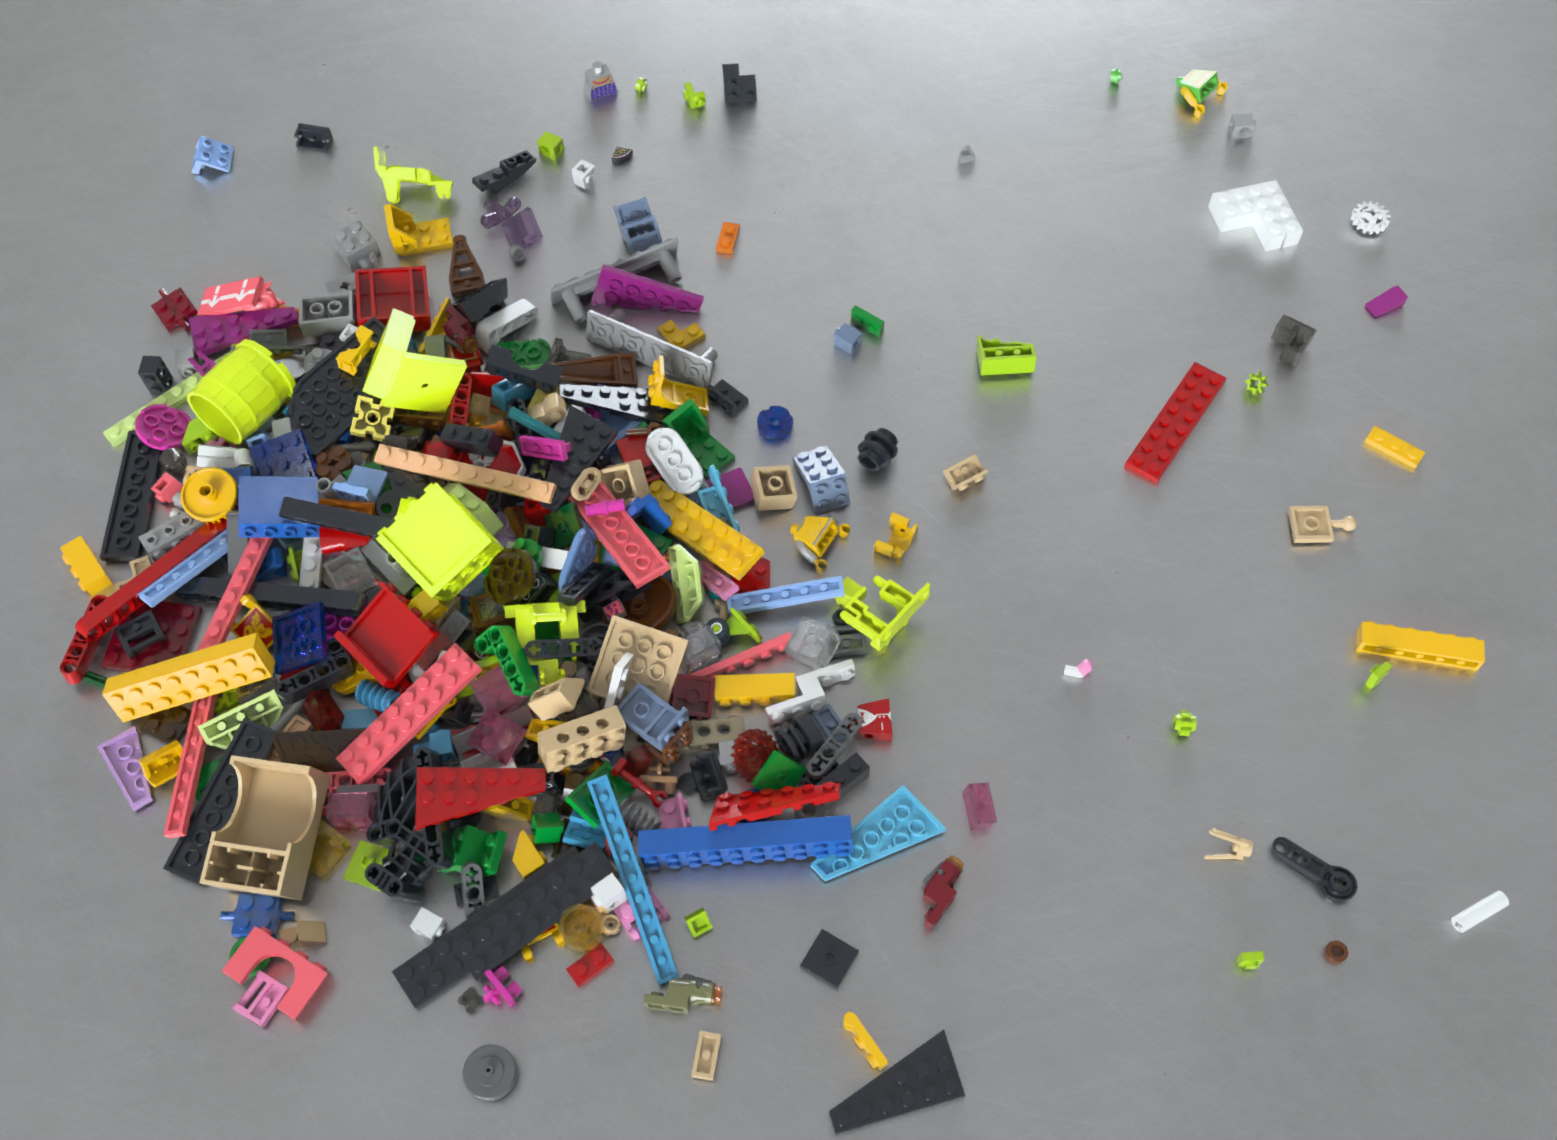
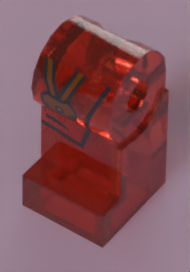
(638, 760)

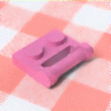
(626, 916)
(266, 1001)

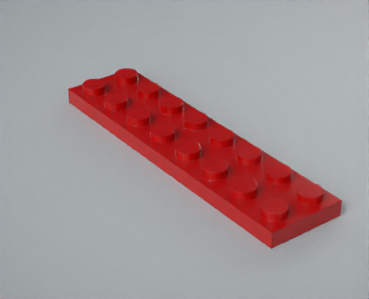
(1175, 422)

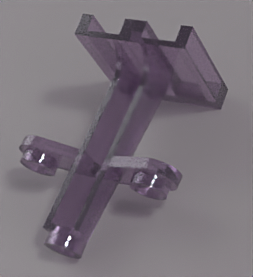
(518, 228)

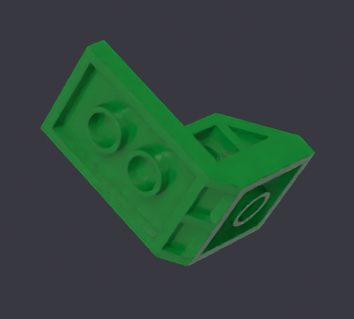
(694, 431)

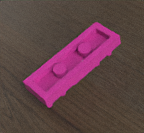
(544, 448)

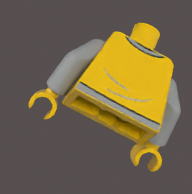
(815, 536)

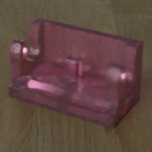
(979, 806)

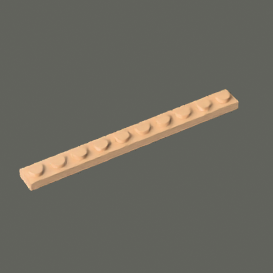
(465, 473)

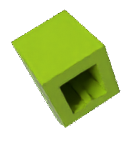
(197, 434)

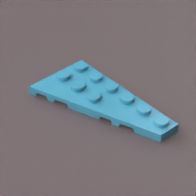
(887, 829)

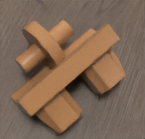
(669, 782)

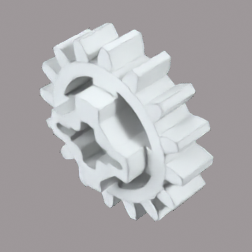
(1370, 217)

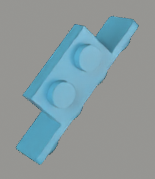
(715, 500)

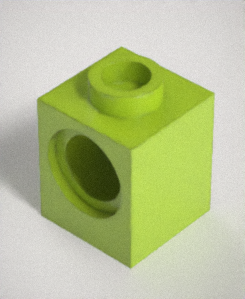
(550, 145)

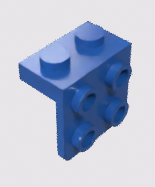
(651, 512)

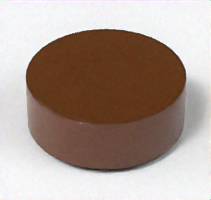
(1336, 952)

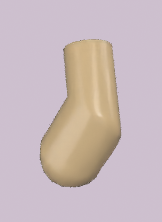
(723, 606)

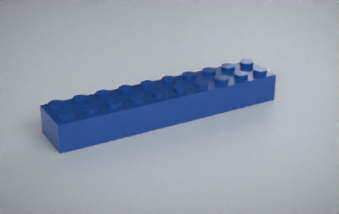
(745, 842)

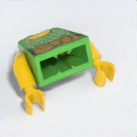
(1198, 86)

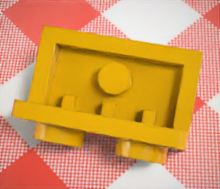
(162, 763)

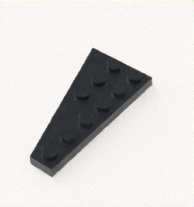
(588, 442)
(912, 1084)

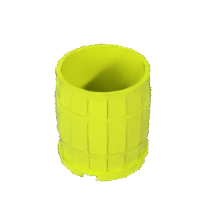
(241, 392)

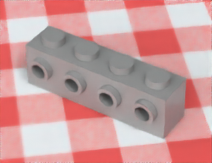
(169, 534)

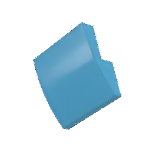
(582, 834)

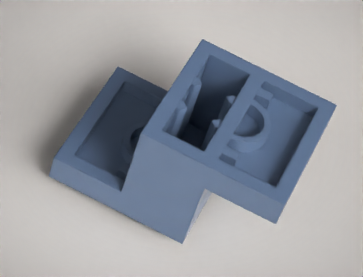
(637, 225)

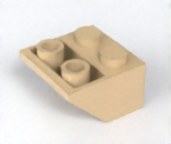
(556, 697)

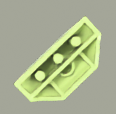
(476, 507)
(686, 582)
(222, 728)

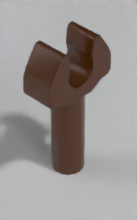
(643, 431)

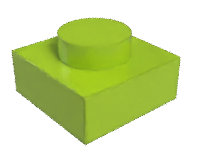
(698, 922)
(1250, 960)

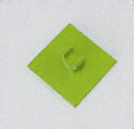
(364, 855)

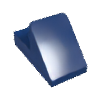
(272, 567)

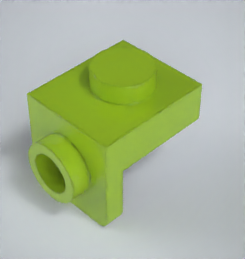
(694, 99)

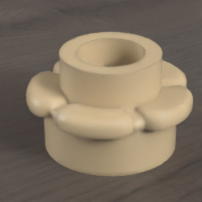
(616, 924)

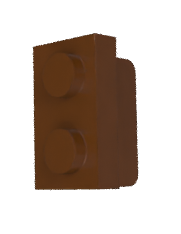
(672, 749)

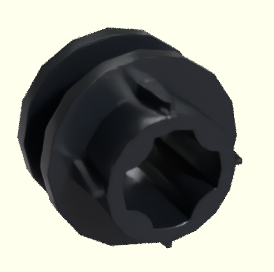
(877, 449)

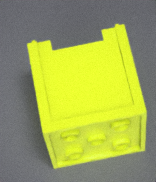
(440, 543)

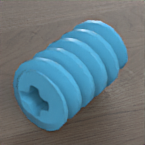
(375, 695)

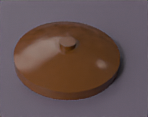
(652, 606)

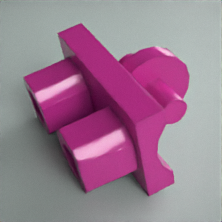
(509, 993)

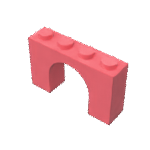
(260, 946)

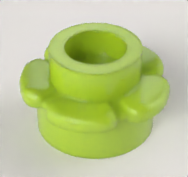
(641, 85)

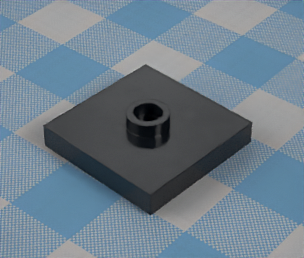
(829, 959)

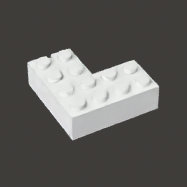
(1261, 207)

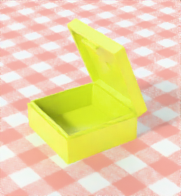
(399, 375)

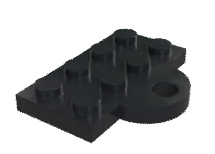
(402, 485)

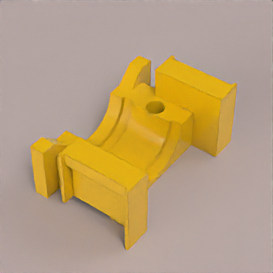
(351, 358)
(900, 538)

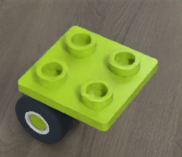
(732, 626)

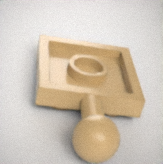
(1314, 524)

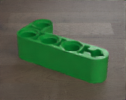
(505, 645)

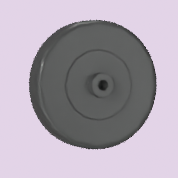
(490, 1072)

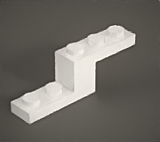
(810, 691)

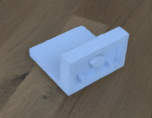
(212, 154)
(362, 485)

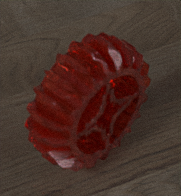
(750, 756)

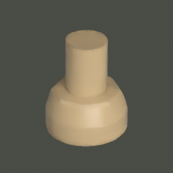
(568, 666)

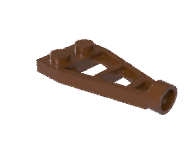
(465, 284)

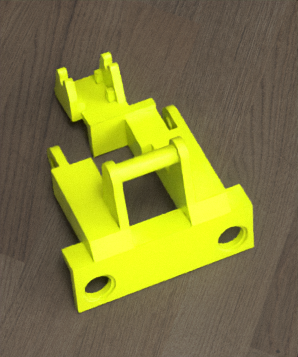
(394, 175)
(860, 618)
(525, 619)

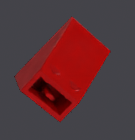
(634, 448)

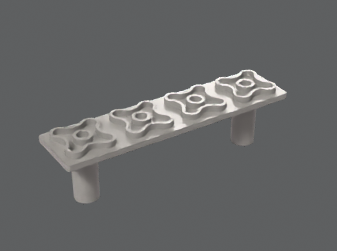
(637, 262)
(621, 338)
(373, 550)

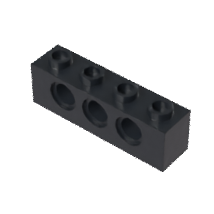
(607, 591)

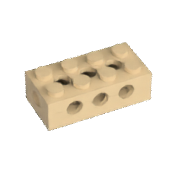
(580, 733)

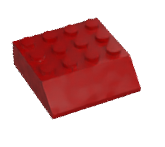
(391, 288)

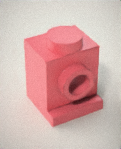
(166, 488)

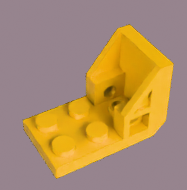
(416, 238)

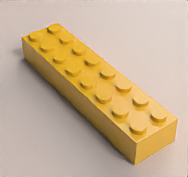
(189, 677)

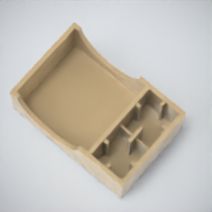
(271, 831)

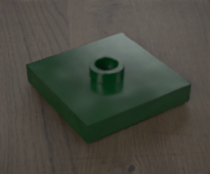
(566, 525)

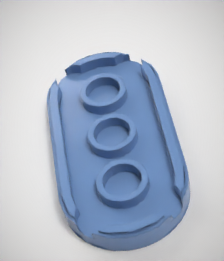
(580, 556)

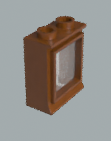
(487, 613)

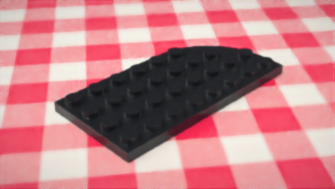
(327, 395)

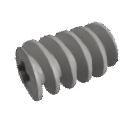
(635, 820)

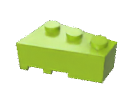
(1003, 357)

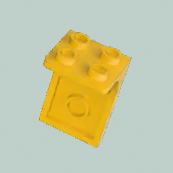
(673, 394)

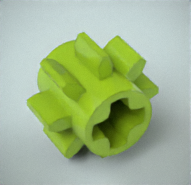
(1251, 383)
(1184, 722)

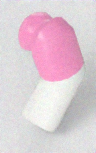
(1080, 670)

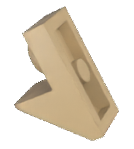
(305, 934)

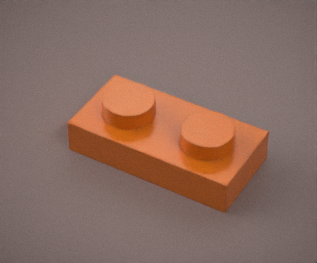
(728, 238)

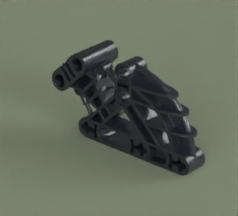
(401, 872)

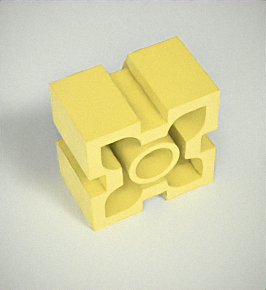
(363, 426)

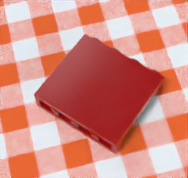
(388, 636)

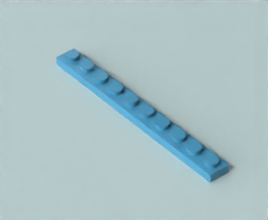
(633, 880)

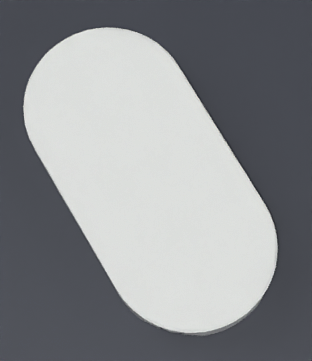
(674, 461)

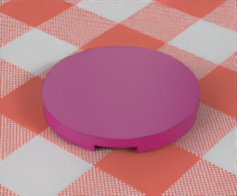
(162, 426)

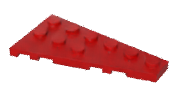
(458, 791)
(766, 803)

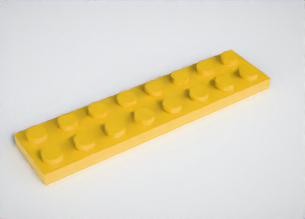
(706, 532)

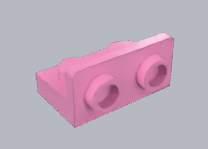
(673, 812)

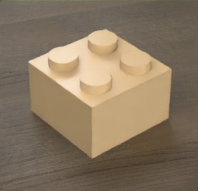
(626, 480)
(773, 487)

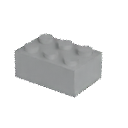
(327, 313)

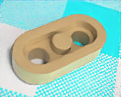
(585, 485)

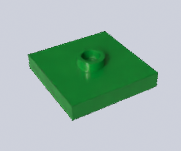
(778, 773)

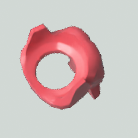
(267, 299)

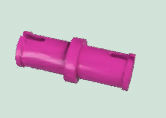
(605, 507)

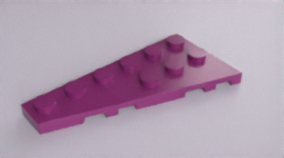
(638, 292)
(223, 330)

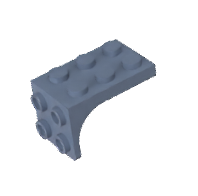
(824, 479)
(651, 716)

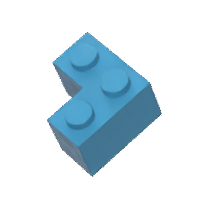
(441, 742)

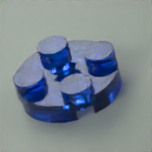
(775, 432)

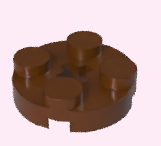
(328, 458)

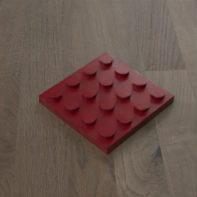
(176, 622)

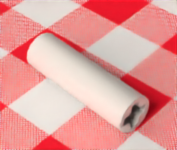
(1480, 911)

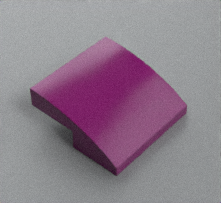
(737, 487)

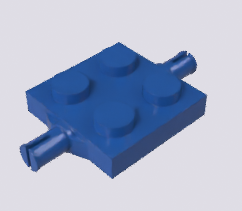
(256, 911)

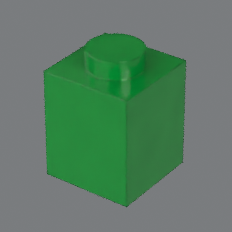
(546, 828)

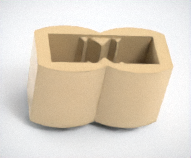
(550, 410)

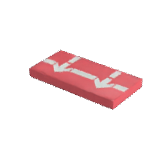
(231, 297)

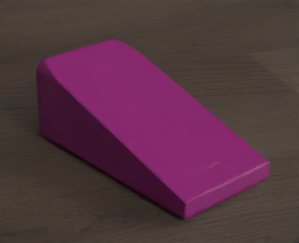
(1387, 301)

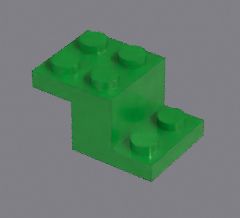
(476, 846)

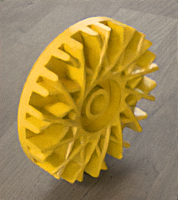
(209, 494)

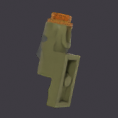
(682, 992)

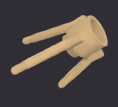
(1241, 846)

